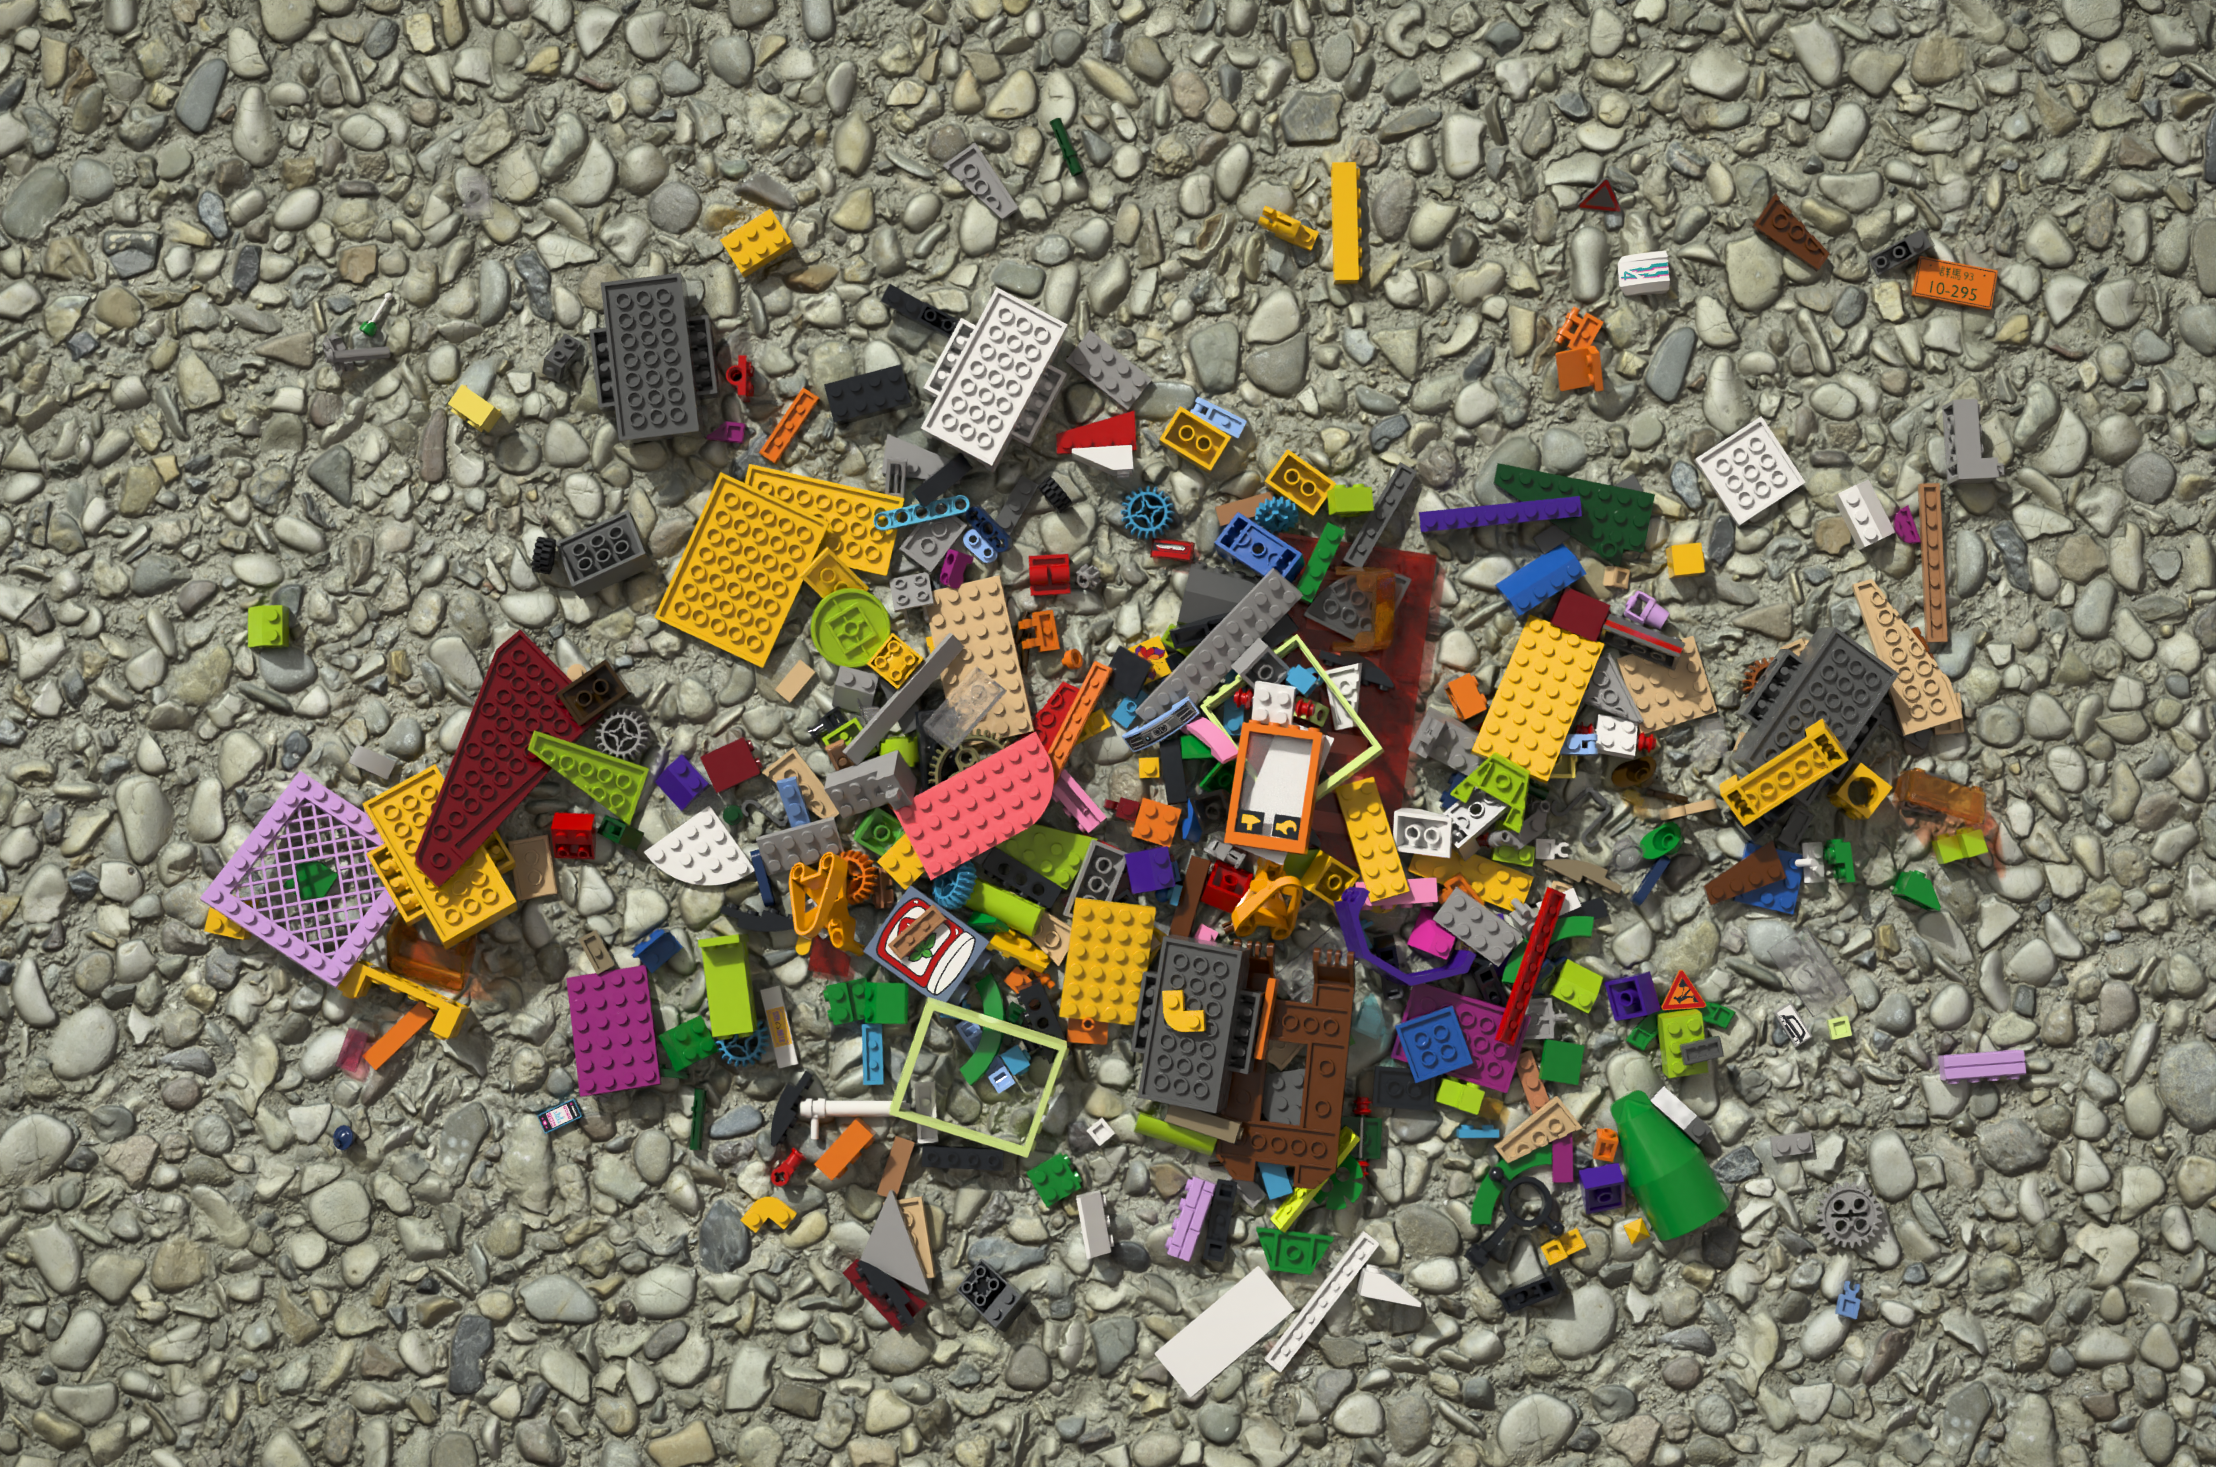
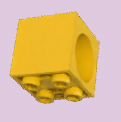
(895, 661)
(1876, 788)

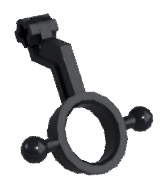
(1477, 1253)

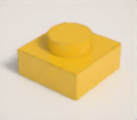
(1149, 767)

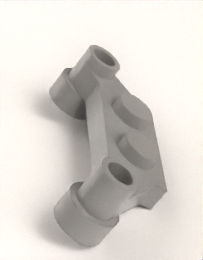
(1532, 827)

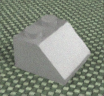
(1260, 664)
(853, 685)

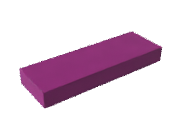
(1562, 1159)

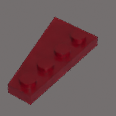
(879, 1303)

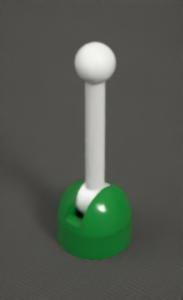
(369, 327)

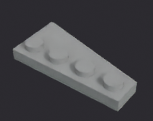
(980, 178)
(920, 461)

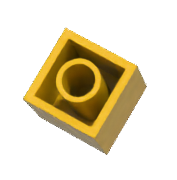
(1685, 560)

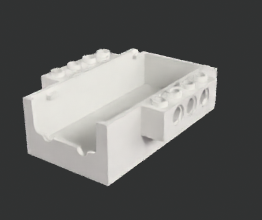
(996, 380)

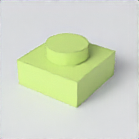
(1839, 1027)

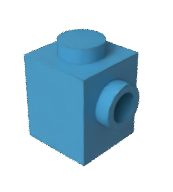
(1302, 680)
(1017, 1060)

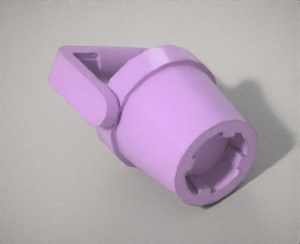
(1652, 614)

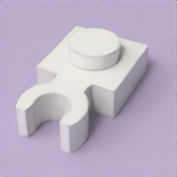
(1547, 849)

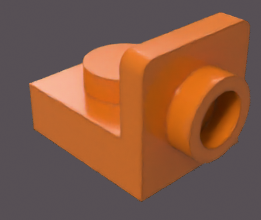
(1605, 1144)

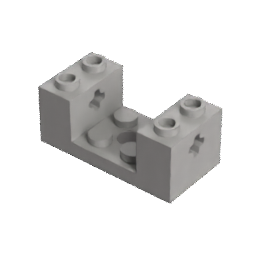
(1469, 826)

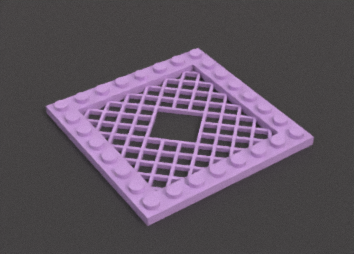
(220, 891)

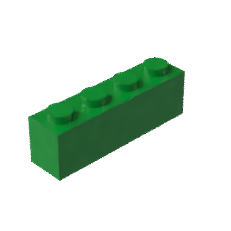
(1319, 562)

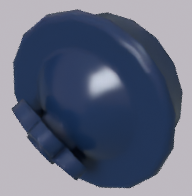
(343, 1137)

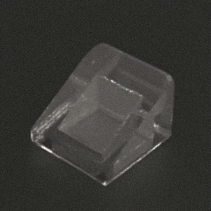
(1733, 938)

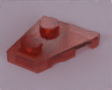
(828, 958)

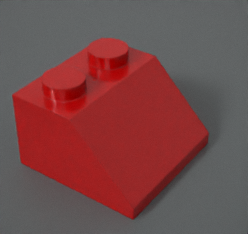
(1226, 886)

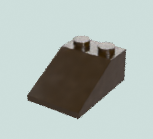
(594, 692)

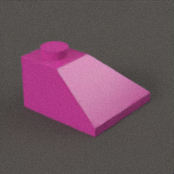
(1431, 936)

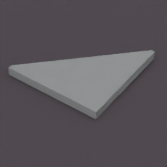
(1608, 691)
(893, 1248)

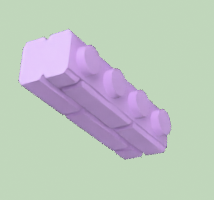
(1982, 1065)
(1191, 1218)

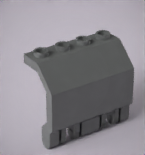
(1213, 592)

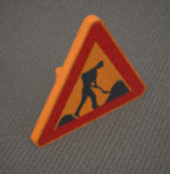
(1682, 994)

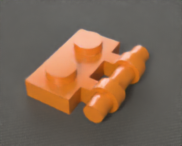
(1584, 334)
(1019, 977)

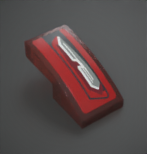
(1172, 550)

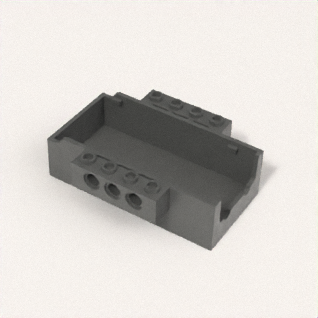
(653, 359)
(1827, 681)
(1197, 1065)

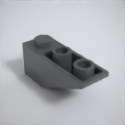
(1901, 251)

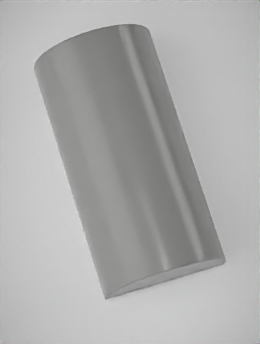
(1097, 875)

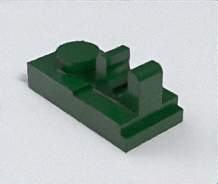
(1014, 1015)
(671, 1073)

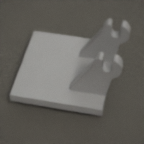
(910, 593)

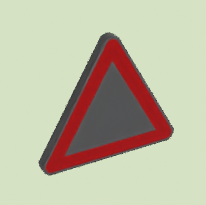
(1601, 198)

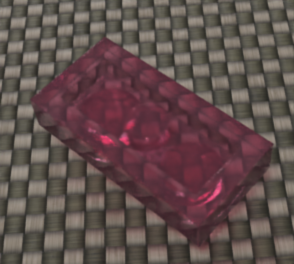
(352, 1049)

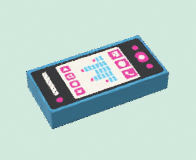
(560, 1115)

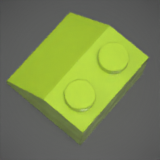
(268, 626)
(1576, 986)

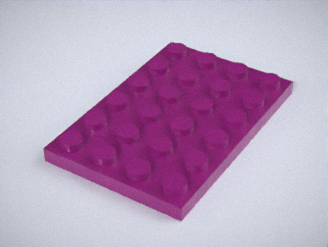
(1479, 1023)
(613, 1031)

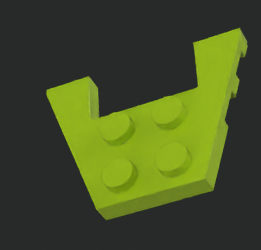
(1503, 781)

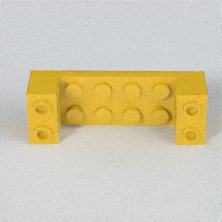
(1784, 774)
(450, 1013)

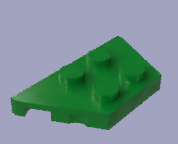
(1293, 1249)

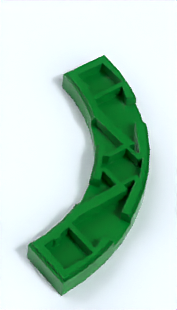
(1564, 929)
(1648, 1027)
(991, 1039)
(1489, 1190)

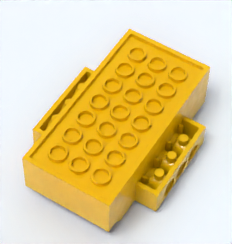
(469, 898)

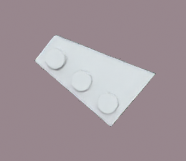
(1348, 682)

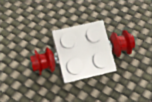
(1274, 703)
(1617, 736)

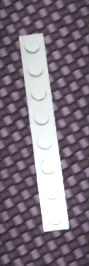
(1321, 1301)

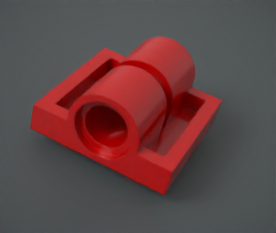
(744, 386)
(1049, 575)

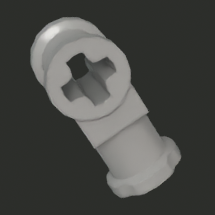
(1223, 850)

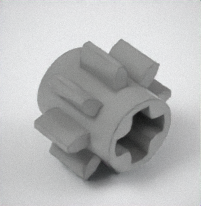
(1088, 576)

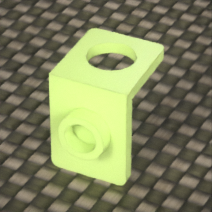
(1318, 707)

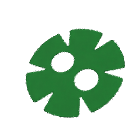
(1348, 1188)

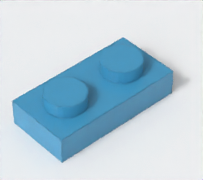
(1469, 1131)

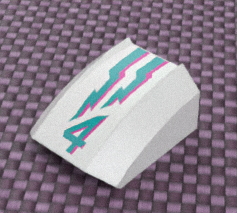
(1644, 273)

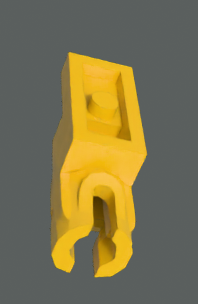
(1288, 228)

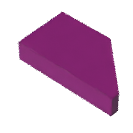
(729, 432)

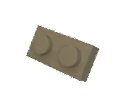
(597, 952)

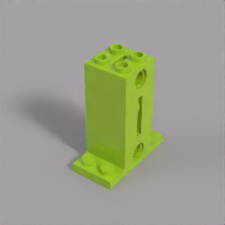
(729, 986)

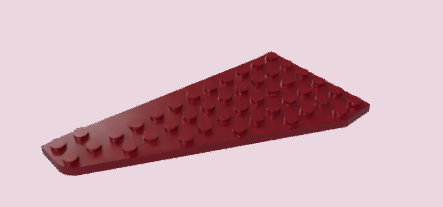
(493, 761)

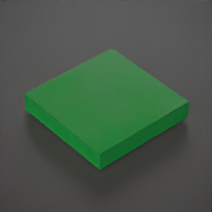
(313, 880)
(1561, 1061)

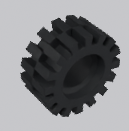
(1054, 494)
(544, 555)

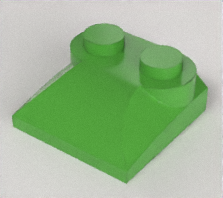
(878, 831)

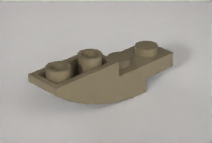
(1574, 871)

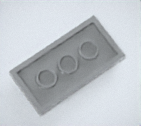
(1108, 370)
(799, 844)
(1477, 926)

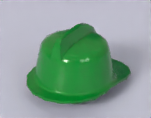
(1662, 841)

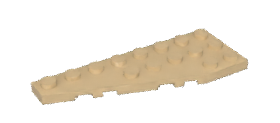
(1921, 691)

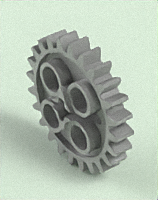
(1847, 1196)

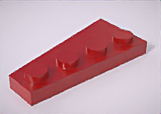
(1107, 432)
(1052, 715)

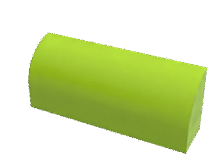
(1005, 906)
(1174, 1134)

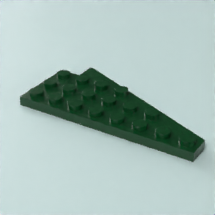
(1606, 509)

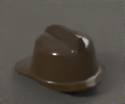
(1635, 773)

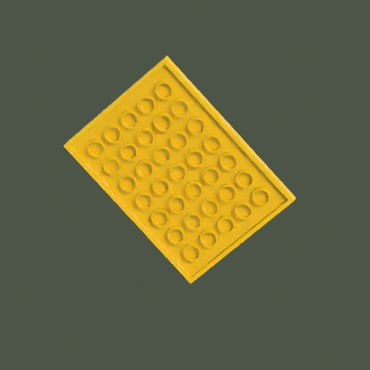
(741, 570)

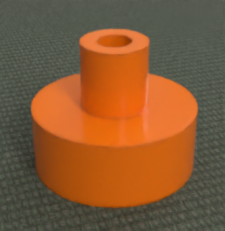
(1072, 659)

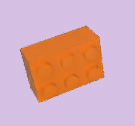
(846, 1149)

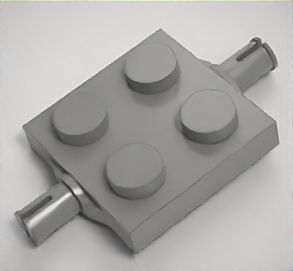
(1542, 1019)

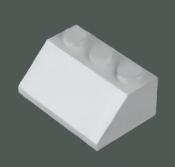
(1863, 514)
(1094, 1223)

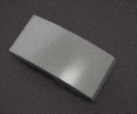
(372, 762)

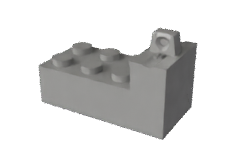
(1963, 445)
(1446, 741)
(872, 785)

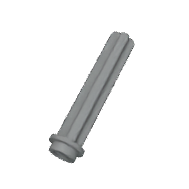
(356, 354)

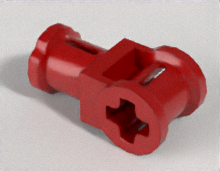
(788, 1167)

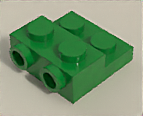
(1840, 854)
(846, 1001)
(1055, 1178)

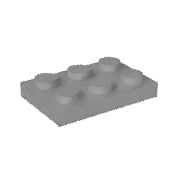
(932, 539)

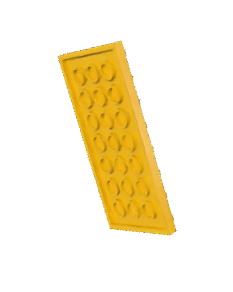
(846, 508)
(1538, 697)

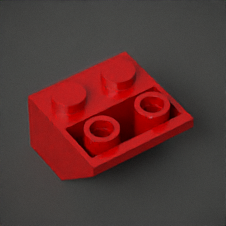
(574, 835)

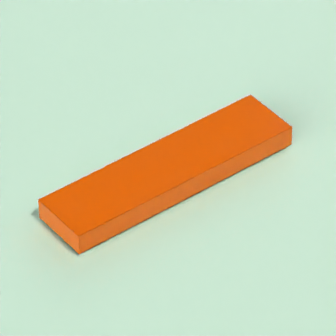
(789, 425)
(1266, 1018)
(399, 1035)

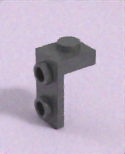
(559, 356)

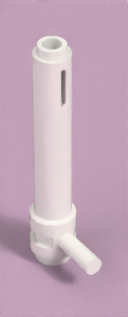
(825, 1108)

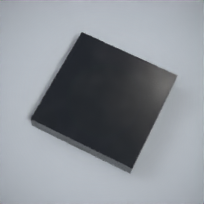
(1129, 672)

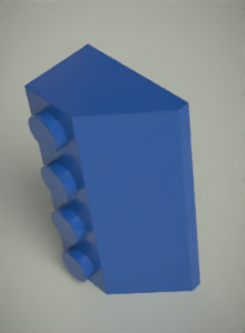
(1540, 579)

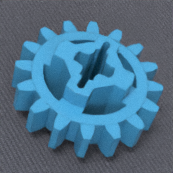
(1276, 514)

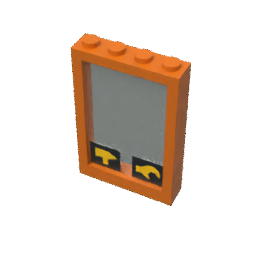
(1275, 787)

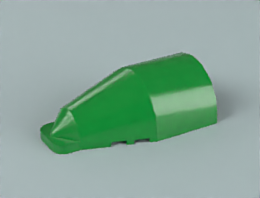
(1665, 1169)

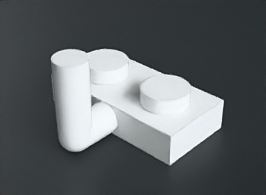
(1812, 862)

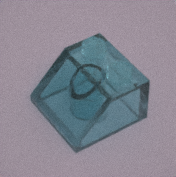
(1370, 1018)

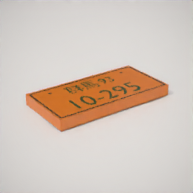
(1954, 283)

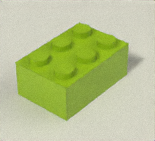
(1677, 1029)

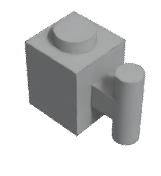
(1523, 918)

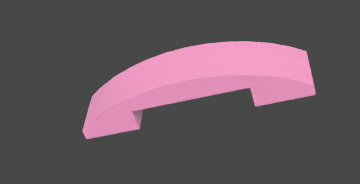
(1213, 737)

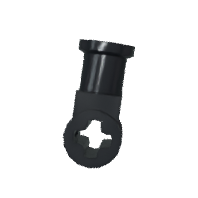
(829, 723)

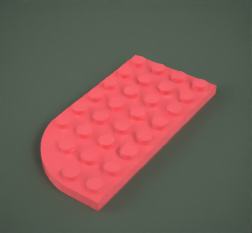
(979, 806)

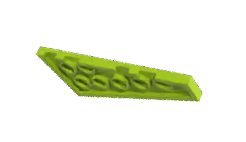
(603, 777)
(1049, 852)

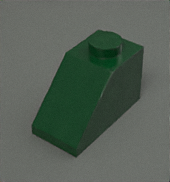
(620, 832)

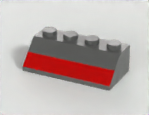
(1642, 641)

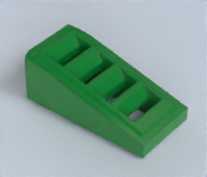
(986, 924)

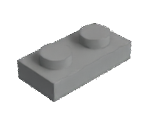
(1791, 1144)

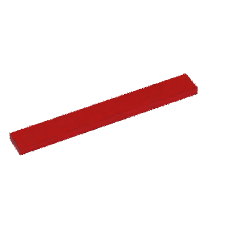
(1530, 967)

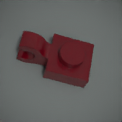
(1125, 809)

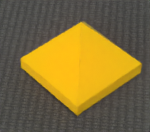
(1636, 1231)

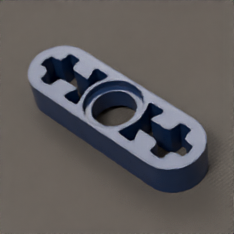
(980, 526)
(762, 879)
(1650, 880)

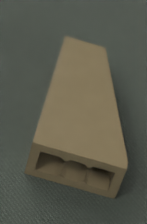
(1206, 1123)

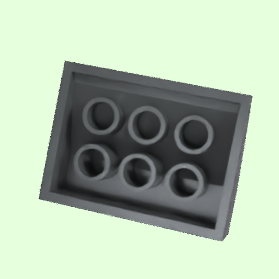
(603, 554)

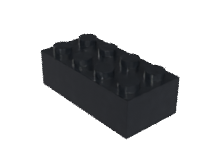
(868, 395)

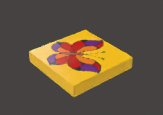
(1155, 652)

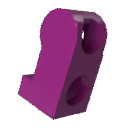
(954, 568)

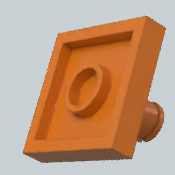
(1087, 1031)

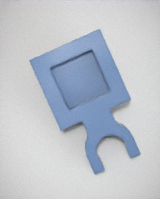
(1847, 1304)

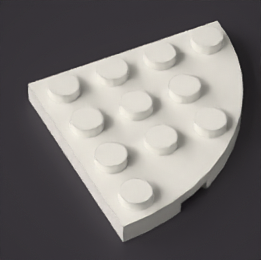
(701, 852)

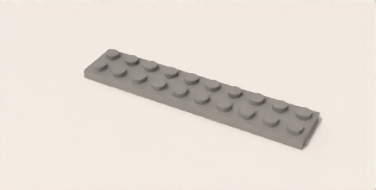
(1223, 645)

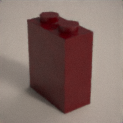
(1580, 614)
(732, 765)

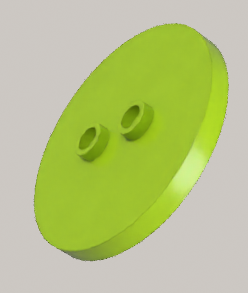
(849, 627)

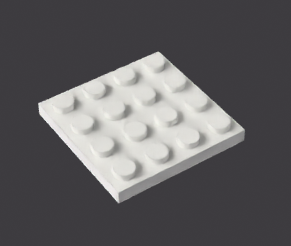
(1749, 471)

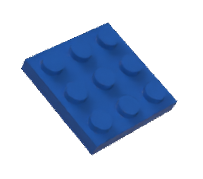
(1781, 894)
(1433, 1044)

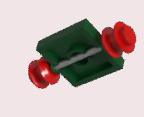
(1368, 1130)

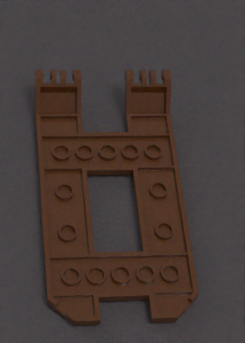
(1327, 1031)

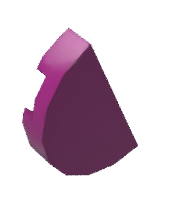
(1905, 526)

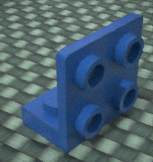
(658, 949)

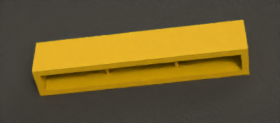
(1344, 223)

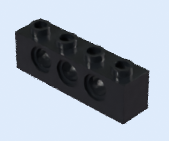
(997, 857)
(1035, 990)
(962, 1157)

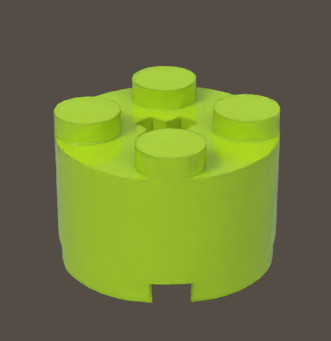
(905, 745)

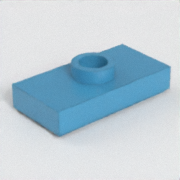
(1126, 710)

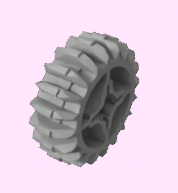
(623, 726)

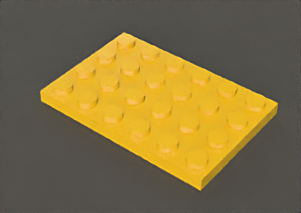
(1106, 960)

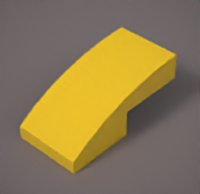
(1096, 723)
(1563, 1246)

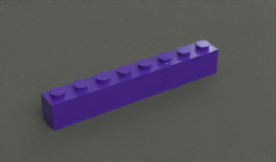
(1500, 514)

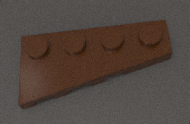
(1785, 230)
(1752, 872)

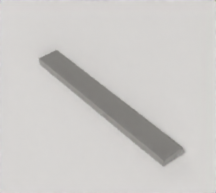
(903, 699)

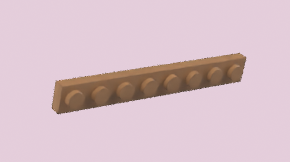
(1932, 562)

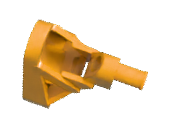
(1263, 908)
(830, 913)

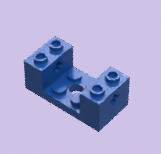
(1243, 535)

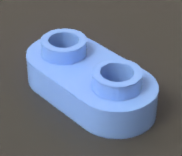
(979, 547)

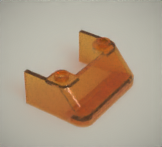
(1382, 585)
(1941, 796)
(427, 960)

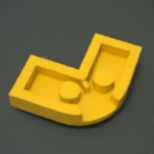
(1178, 1017)
(768, 1207)

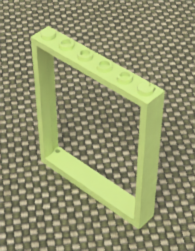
(1347, 771)
(992, 1023)

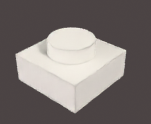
(1100, 1131)

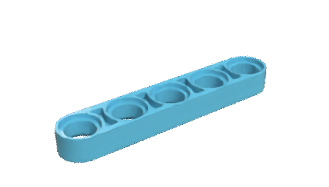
(931, 513)

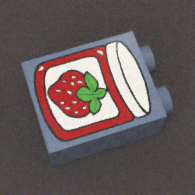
(938, 961)

